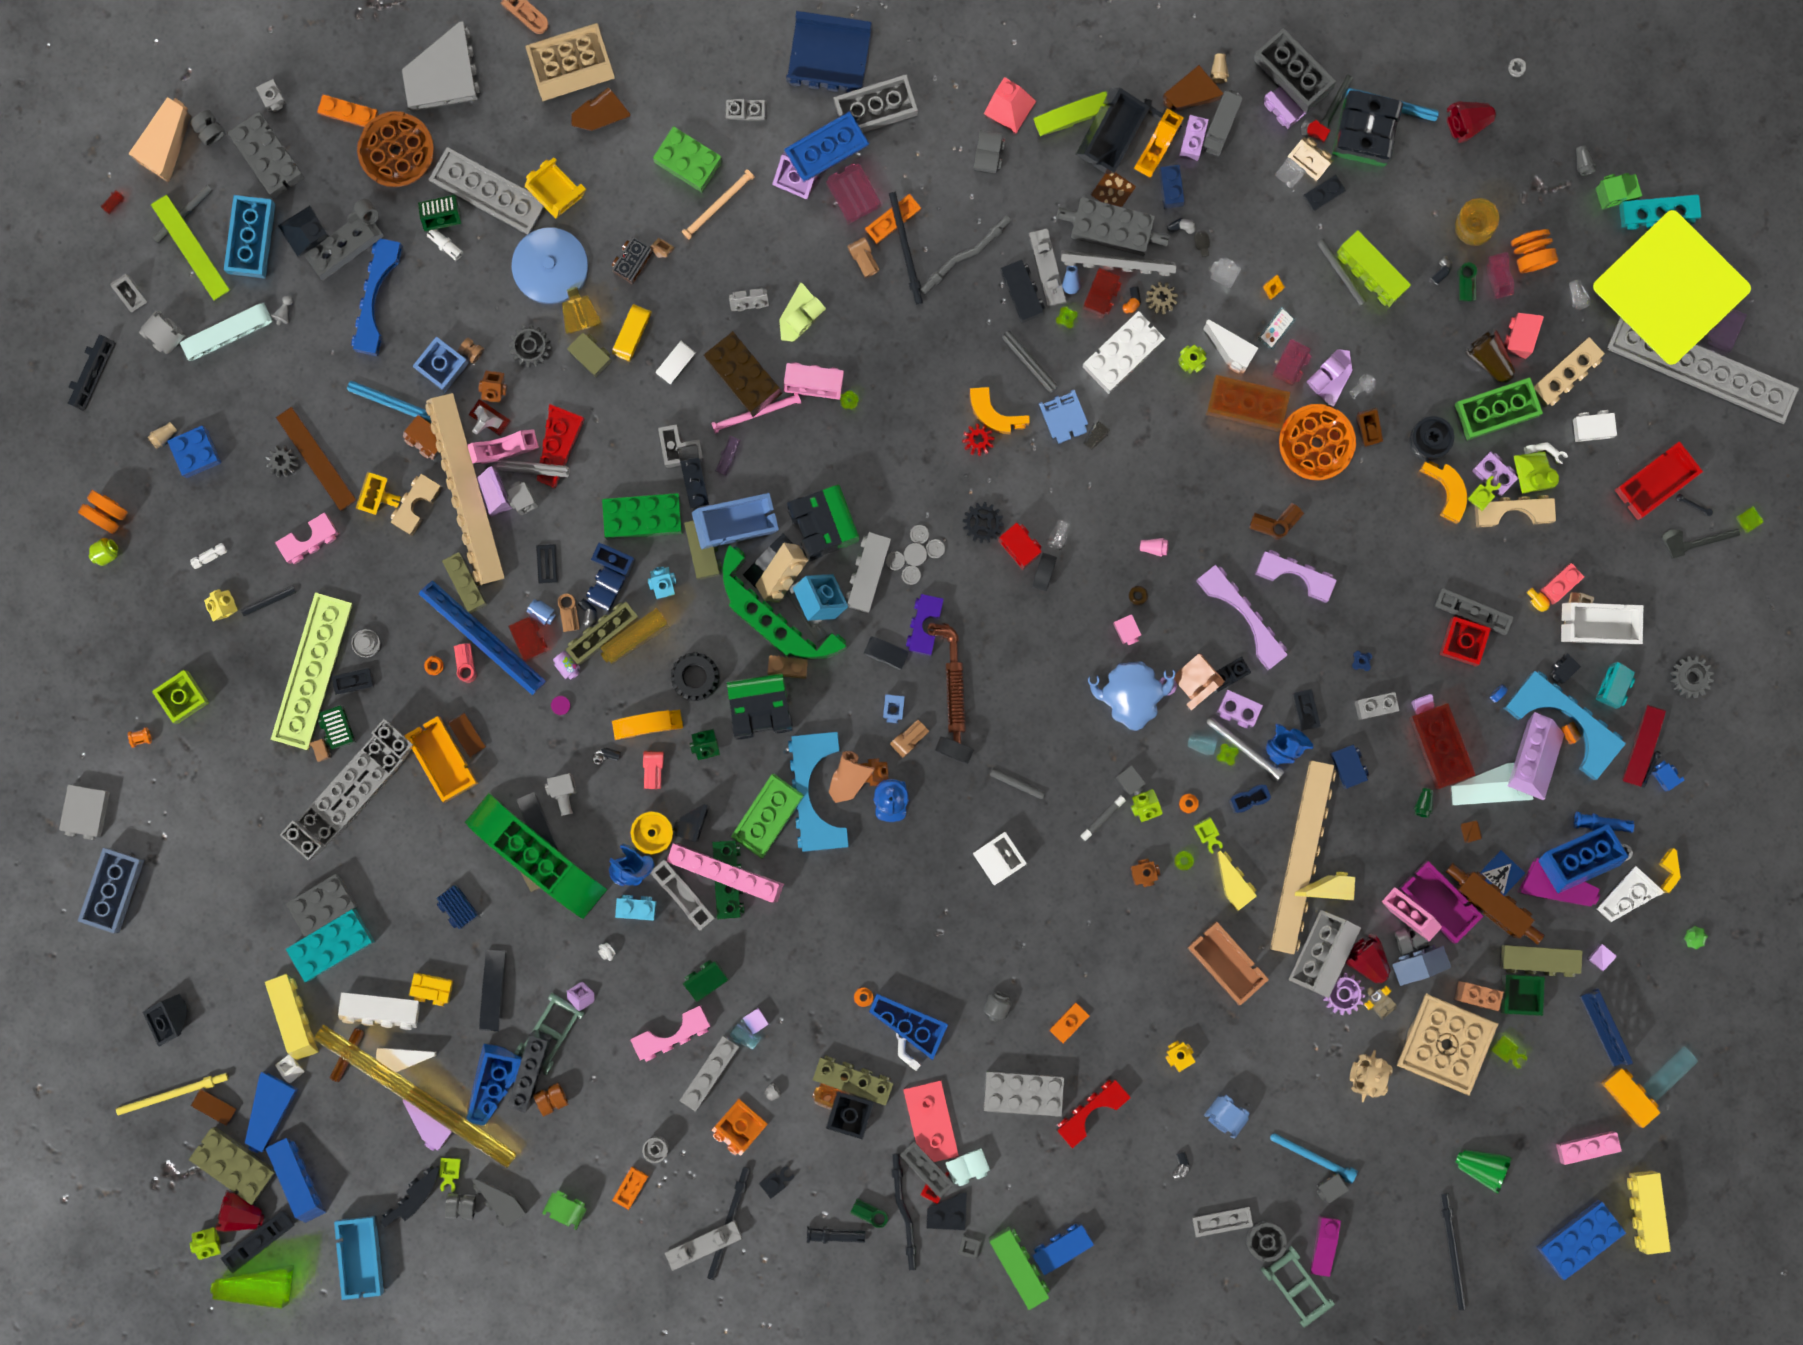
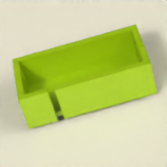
(1373, 269)

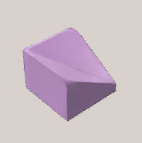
(1602, 957)
(580, 996)

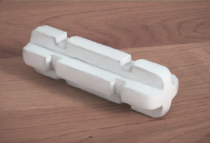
(208, 555)

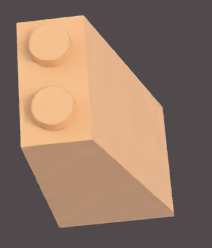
(162, 139)

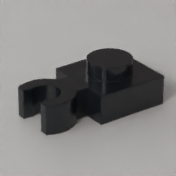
(774, 1183)

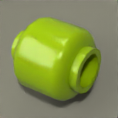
(103, 551)

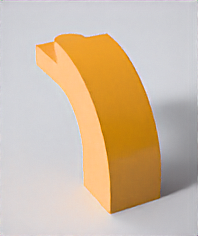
(1159, 143)
(988, 416)
(1454, 486)
(647, 724)

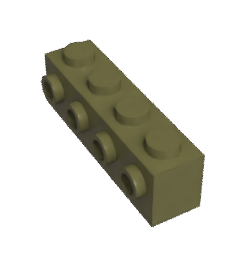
(597, 636)
(1541, 959)
(853, 1081)

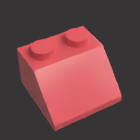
(1523, 334)

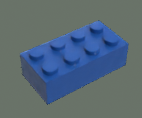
(1583, 858)
(1581, 1240)

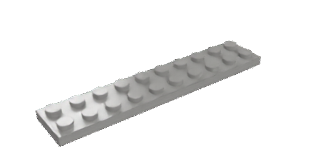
(1712, 374)

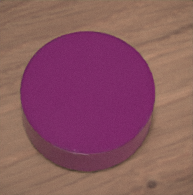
(560, 705)

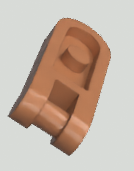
(527, 15)

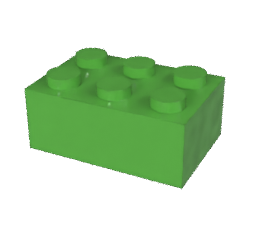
(687, 159)

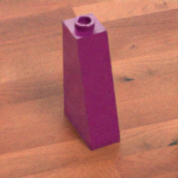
(1538, 885)

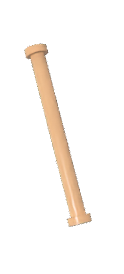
(719, 203)

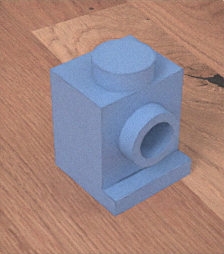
(897, 701)

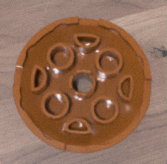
(392, 131)

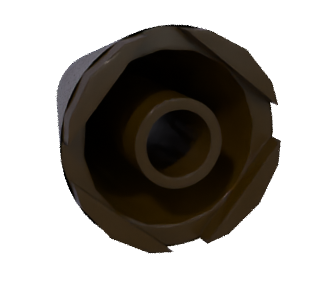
(1492, 356)

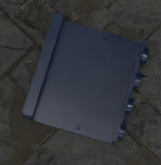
(829, 52)

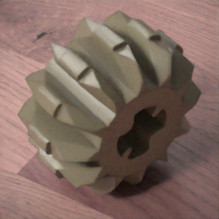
(1169, 300)

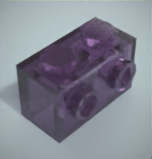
(1726, 331)

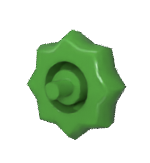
(1695, 937)

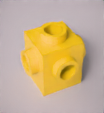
(1186, 1059)

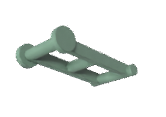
(555, 1035)
(1292, 1255)

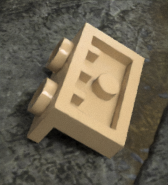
(1311, 157)

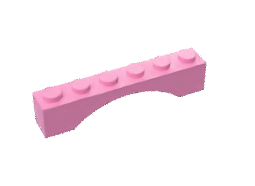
(724, 873)

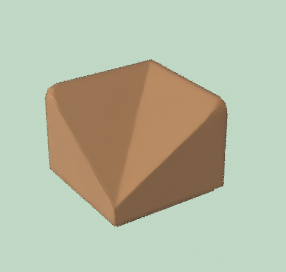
(321, 750)

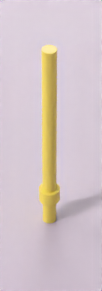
(207, 1082)

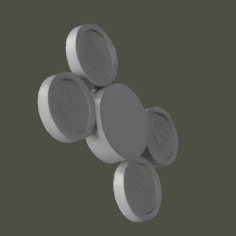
(915, 554)

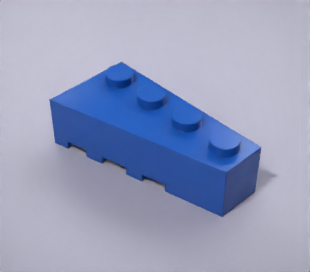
(914, 1026)
(295, 1180)

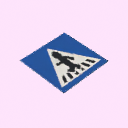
(1502, 872)

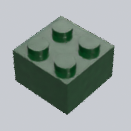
(1522, 995)

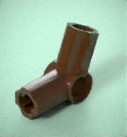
(1286, 520)

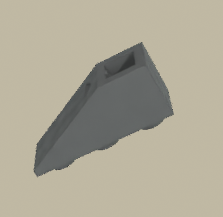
(503, 1203)

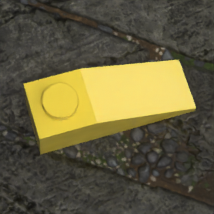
(1331, 887)

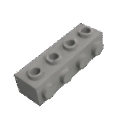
(868, 572)

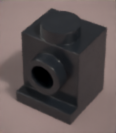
(1564, 669)

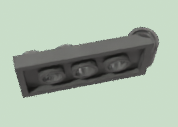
(361, 220)

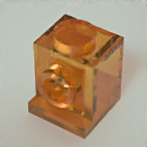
(821, 1092)

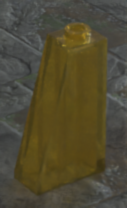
(634, 637)

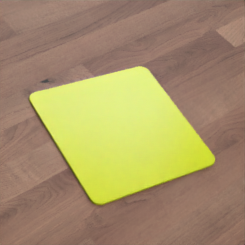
(1671, 287)

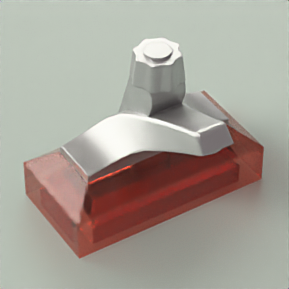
(489, 418)

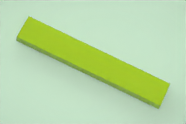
(190, 247)

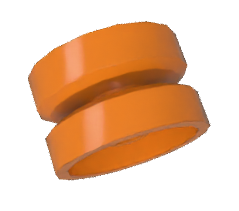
(103, 510)

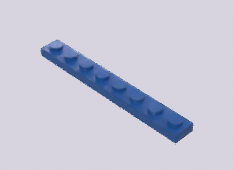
(482, 637)

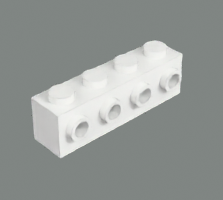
(378, 1010)

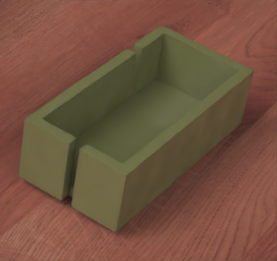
(233, 1165)

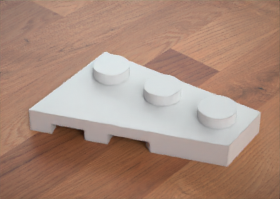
(1629, 894)

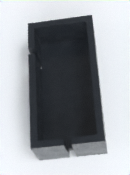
(1112, 130)

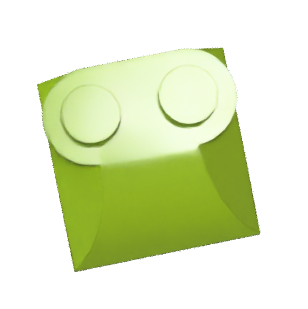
(1535, 472)

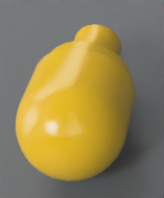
(1539, 600)

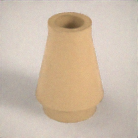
(1219, 69)
(161, 435)

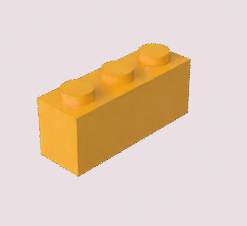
(1631, 1097)

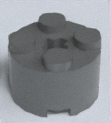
(1266, 1252)

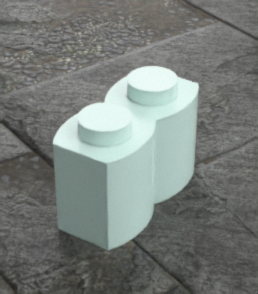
(968, 1166)

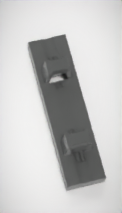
(1474, 611)

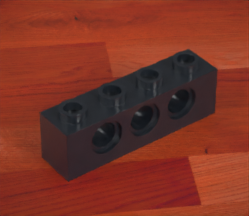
(529, 1071)

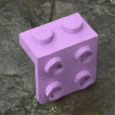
(1283, 107)

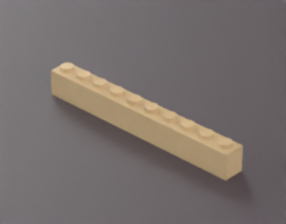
(464, 489)
(1302, 856)

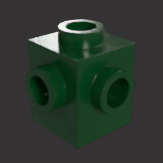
(704, 744)

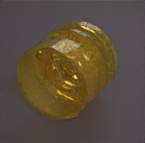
(1480, 212)

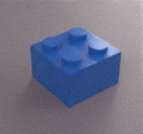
(194, 451)

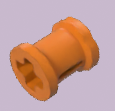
(139, 737)

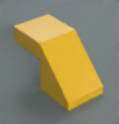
(1671, 864)

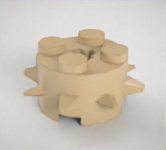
(1370, 1076)

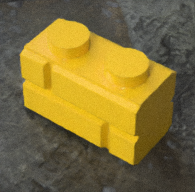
(431, 988)

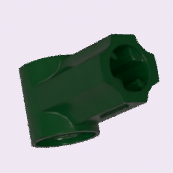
(1467, 284)
(867, 1213)

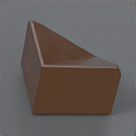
(1471, 831)

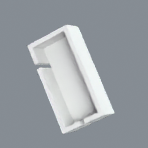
(1123, 352)
(1602, 623)

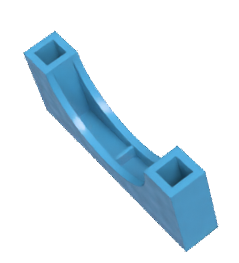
(1600, 743)
(807, 753)

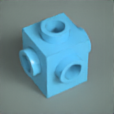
(662, 582)

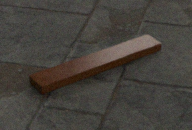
(316, 459)

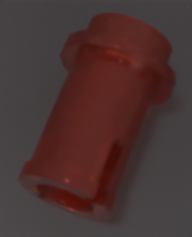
(110, 204)

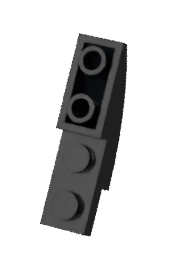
(418, 1192)

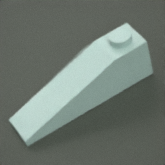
(1488, 788)

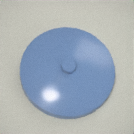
(549, 264)

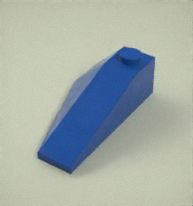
(493, 1078)

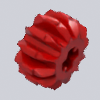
(980, 446)

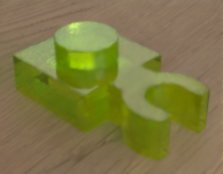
(1507, 1050)

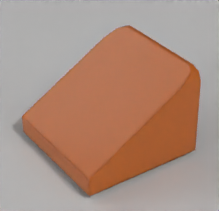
(1571, 733)

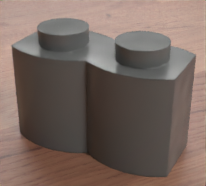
(988, 150)

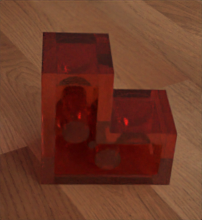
(1101, 292)

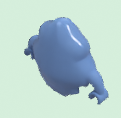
(1133, 693)

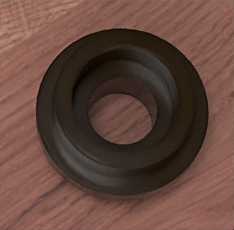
(1140, 589)

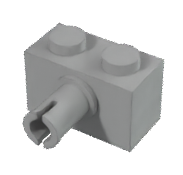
(560, 789)

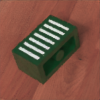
(439, 213)
(336, 728)

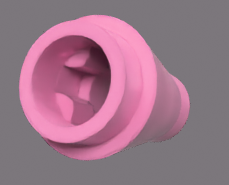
(1155, 546)

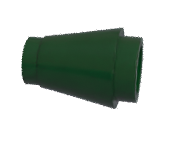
(1424, 804)

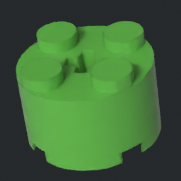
(564, 1209)

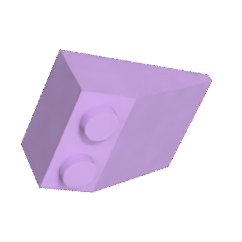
(493, 492)

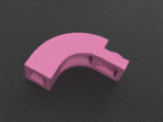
(503, 448)

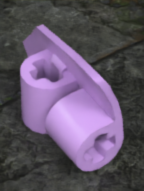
(1332, 376)

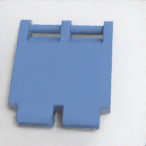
(1064, 417)

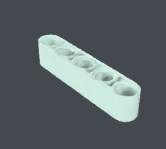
(226, 332)

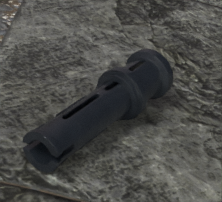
(825, 1234)

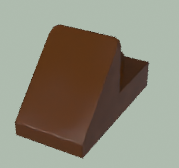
(1370, 426)

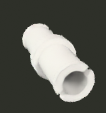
(445, 244)

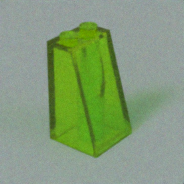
(260, 1287)

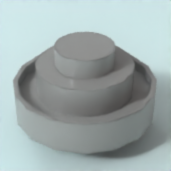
(366, 643)

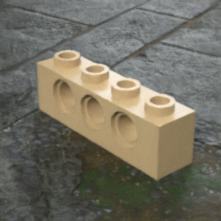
(1589, 351)

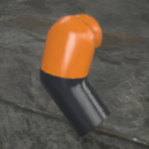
(1134, 302)

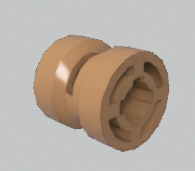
(470, 350)

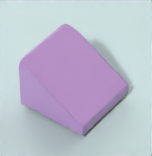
(1423, 704)
(755, 1021)

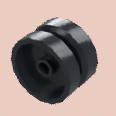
(1429, 449)

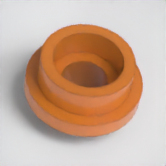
(429, 661)
(1184, 808)
(863, 991)

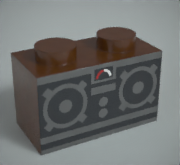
(631, 260)

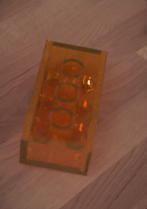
(1248, 403)

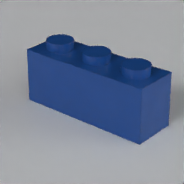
(1062, 1248)

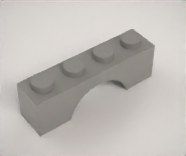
(683, 895)
(709, 1073)

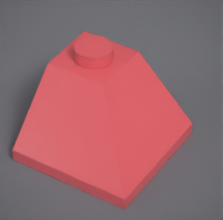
(1010, 105)

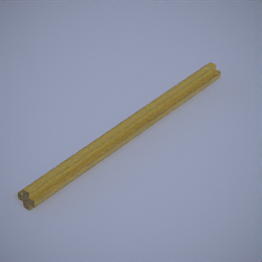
(414, 1096)

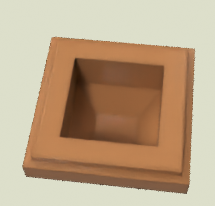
(661, 248)

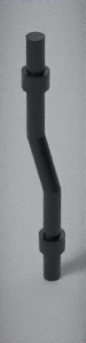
(910, 1249)

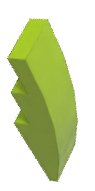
(1069, 114)

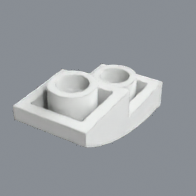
(675, 362)

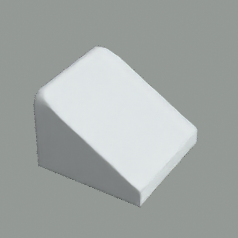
(289, 1068)

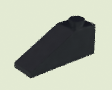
(756, 570)

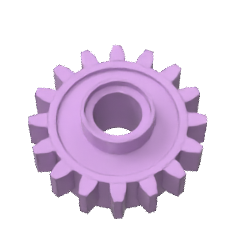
(1353, 998)

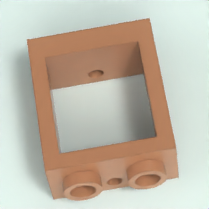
(1478, 996)

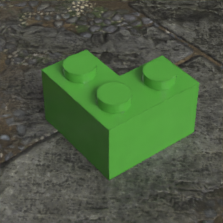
(1615, 190)

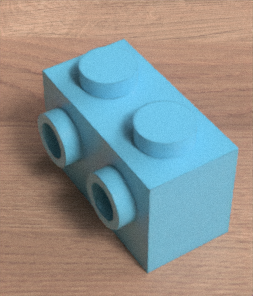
(636, 909)

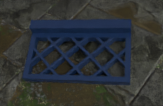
(1606, 1028)

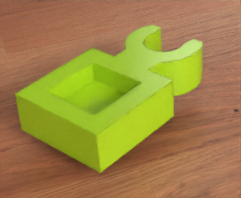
(1482, 495)
(1207, 832)
(449, 1170)

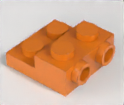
(739, 1128)

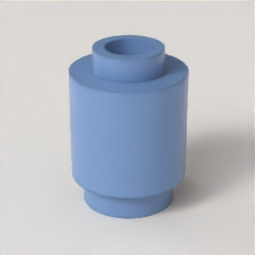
(541, 612)

